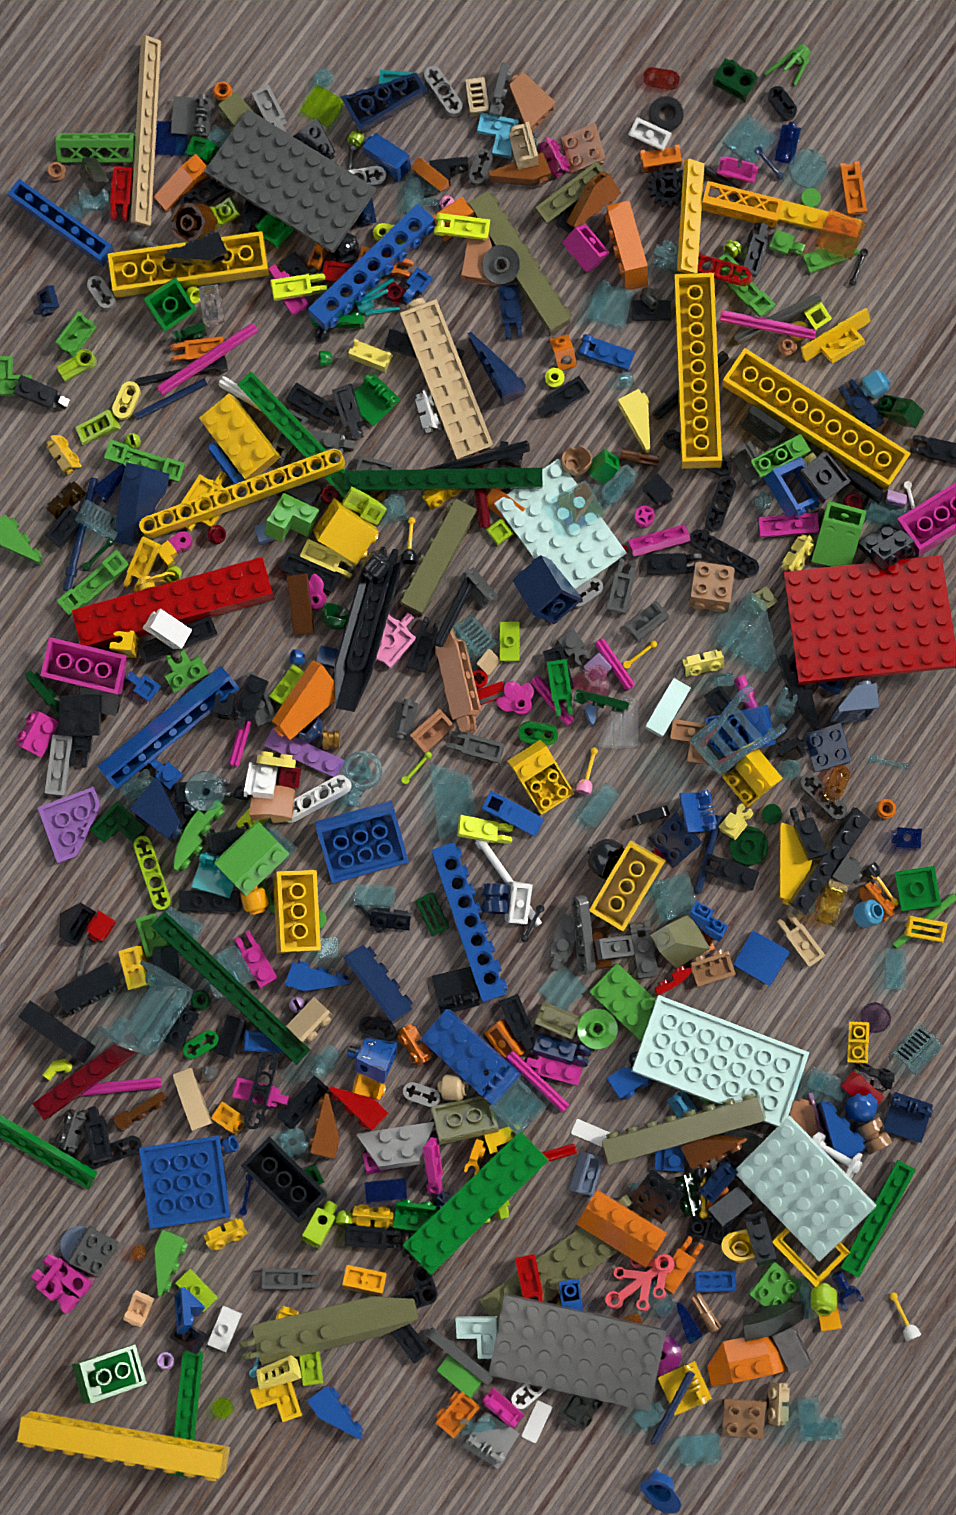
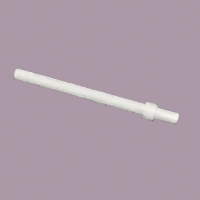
(501, 871)

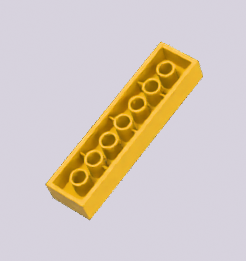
(147, 269)

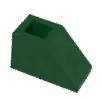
(900, 410)

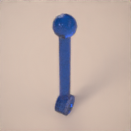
(243, 1211)

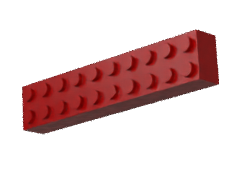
(183, 599)

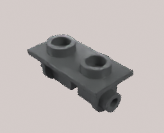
(481, 590)
(404, 719)
(68, 1137)

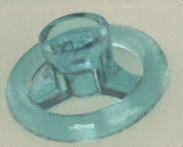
(374, 779)

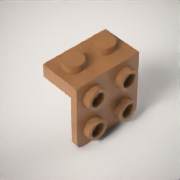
(711, 587)

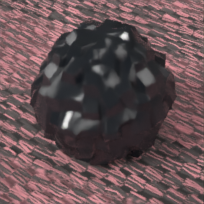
(347, 249)

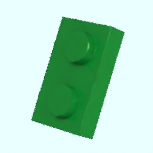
(273, 230)
(412, 1216)

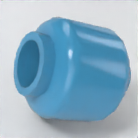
(875, 384)
(868, 913)

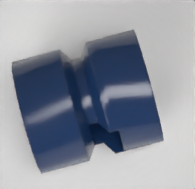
(495, 898)

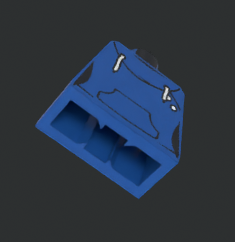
(374, 1058)

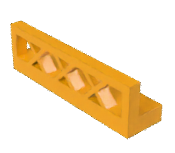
(741, 211)

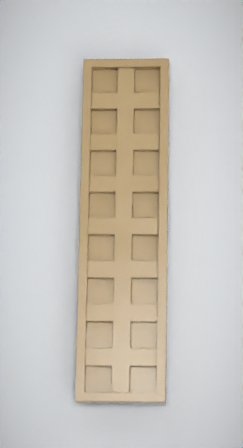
(446, 379)

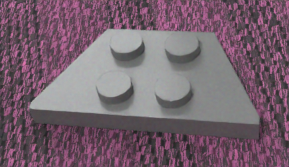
(397, 1145)

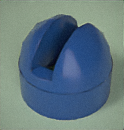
(296, 657)
(230, 1144)

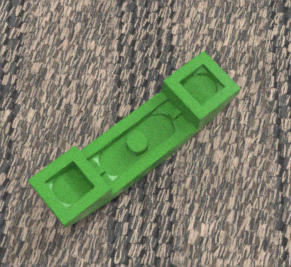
(750, 295)
(122, 453)
(94, 584)

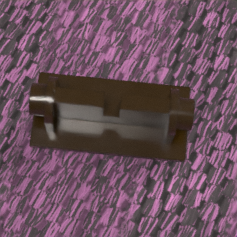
(71, 495)

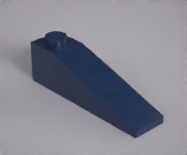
(502, 377)
(139, 496)

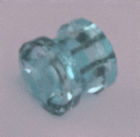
(352, 798)

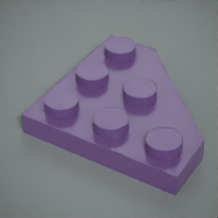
(69, 822)

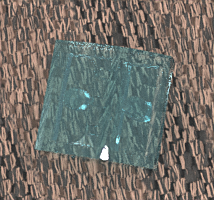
(235, 964)

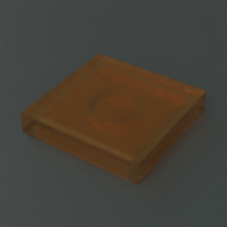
(840, 234)

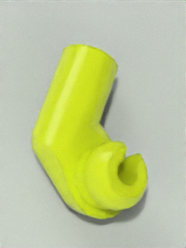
(56, 1066)

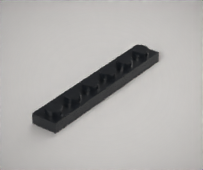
(827, 865)

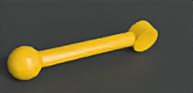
(627, 664)

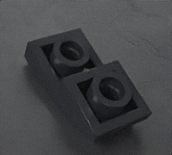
(703, 1229)

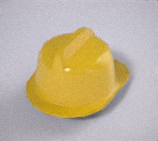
(738, 1246)

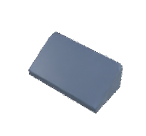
(586, 1173)

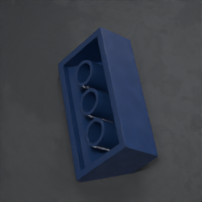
(378, 983)

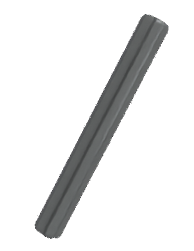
(780, 316)

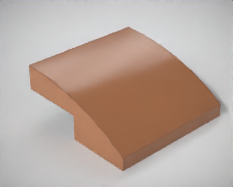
(278, 809)

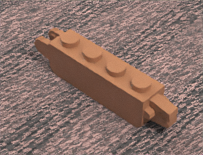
(459, 682)

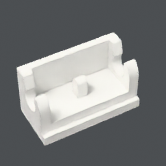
(167, 629)

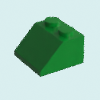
(169, 304)

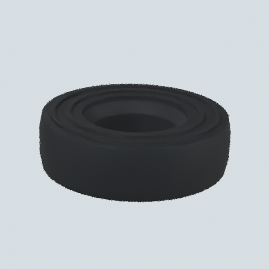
(672, 103)

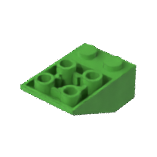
(838, 535)

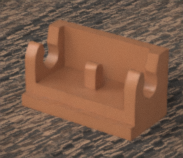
(432, 731)

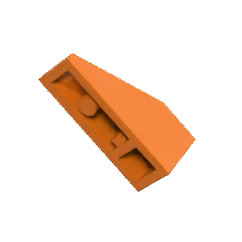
(183, 180)

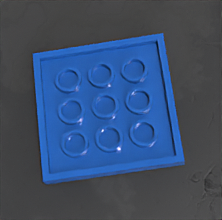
(185, 1182)

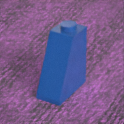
(387, 155)

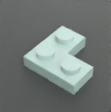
(480, 1328)

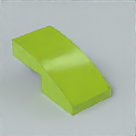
(365, 505)

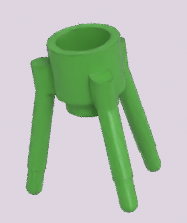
(798, 56)

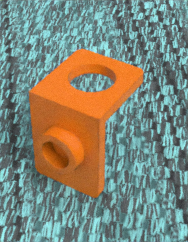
(563, 347)

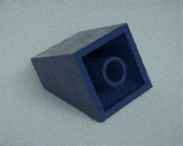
(546, 590)
(158, 811)

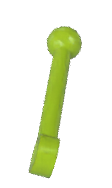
(405, 780)

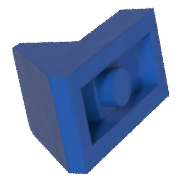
(185, 1308)

